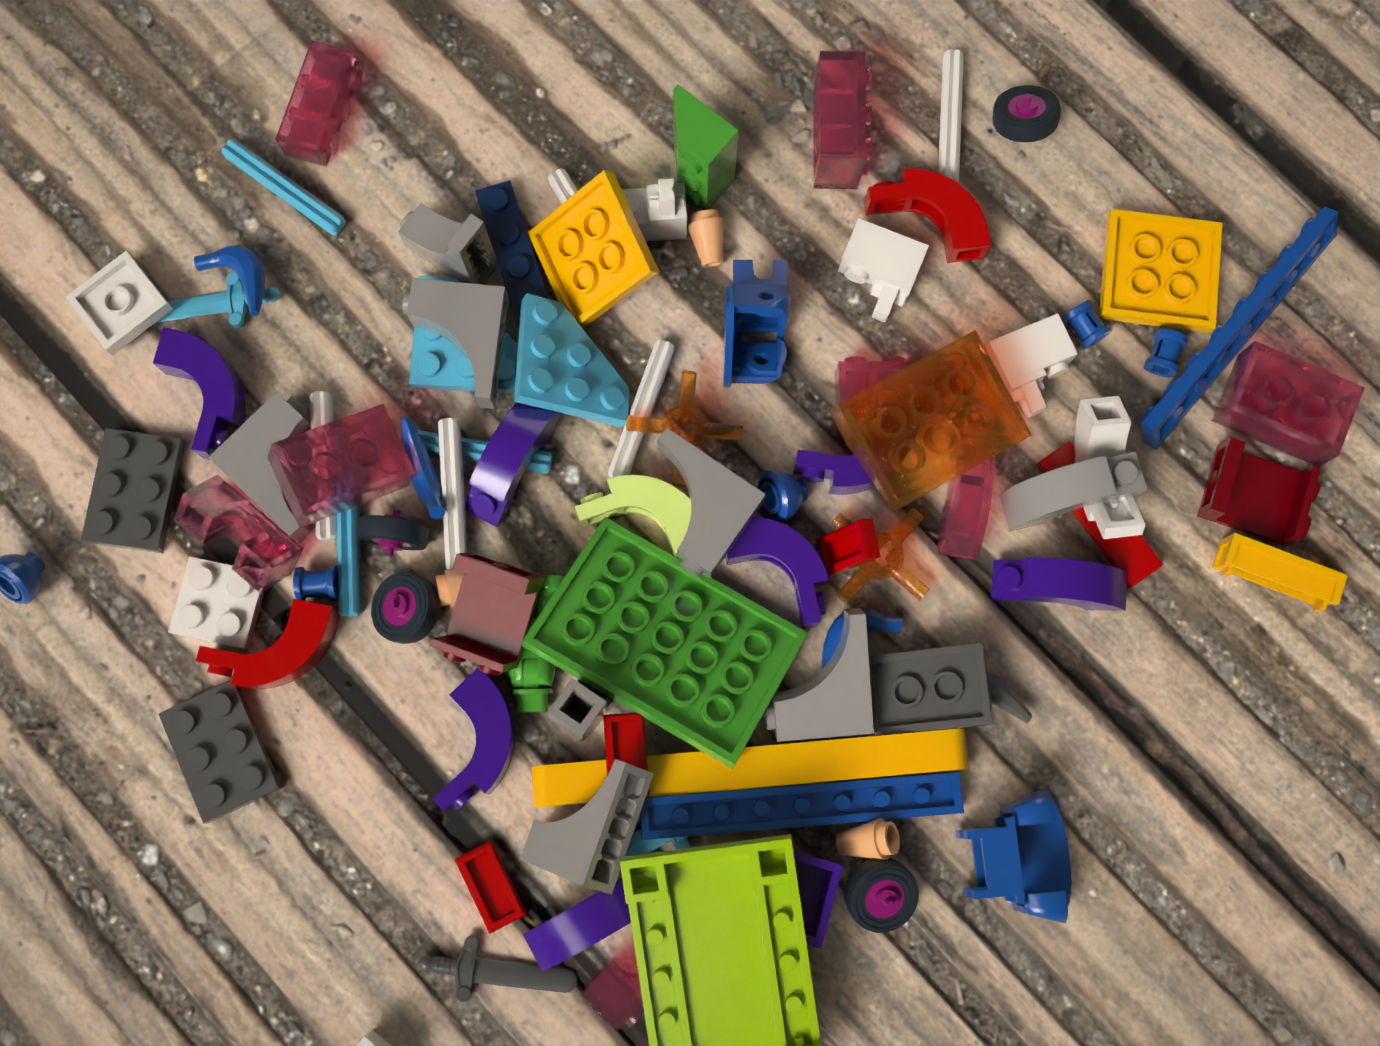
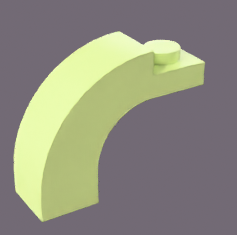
(644, 497)

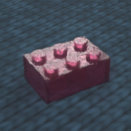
(841, 120)
(1288, 404)
(340, 465)

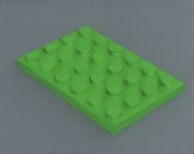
(666, 641)

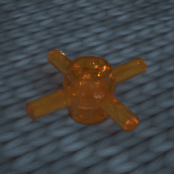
(685, 413)
(895, 558)

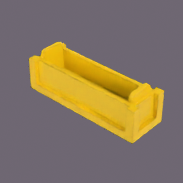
(1279, 571)

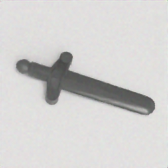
(474, 969)

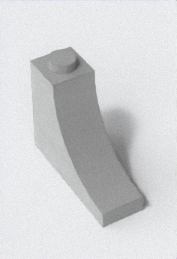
(451, 246)
(470, 318)
(246, 461)
(719, 505)
(834, 699)
(595, 838)

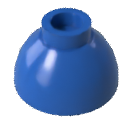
(782, 495)
(20, 576)

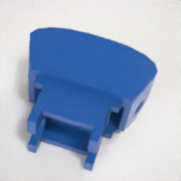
(755, 307)
(1024, 858)

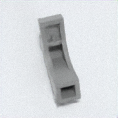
(1071, 488)
(580, 709)

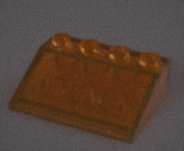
(931, 421)

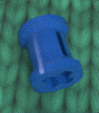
(1087, 324)
(1165, 352)
(316, 583)

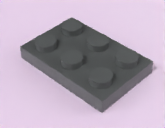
(133, 490)
(930, 690)
(220, 751)

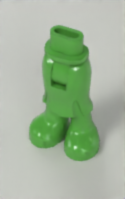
(534, 674)

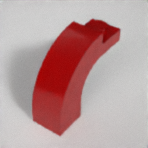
(943, 203)
(295, 653)

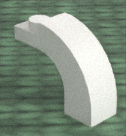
(1102, 431)

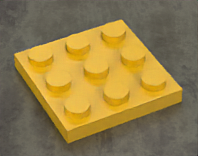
(593, 249)
(1161, 270)

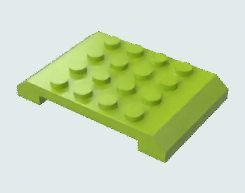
(722, 945)

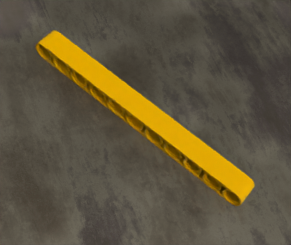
(765, 766)

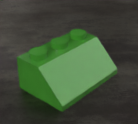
(703, 149)

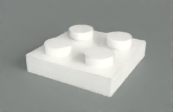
(119, 303)
(215, 605)

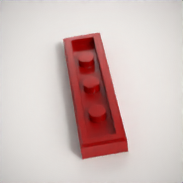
(1125, 553)

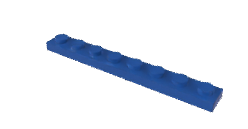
(1245, 321)
(800, 806)

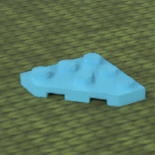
(443, 366)
(564, 368)

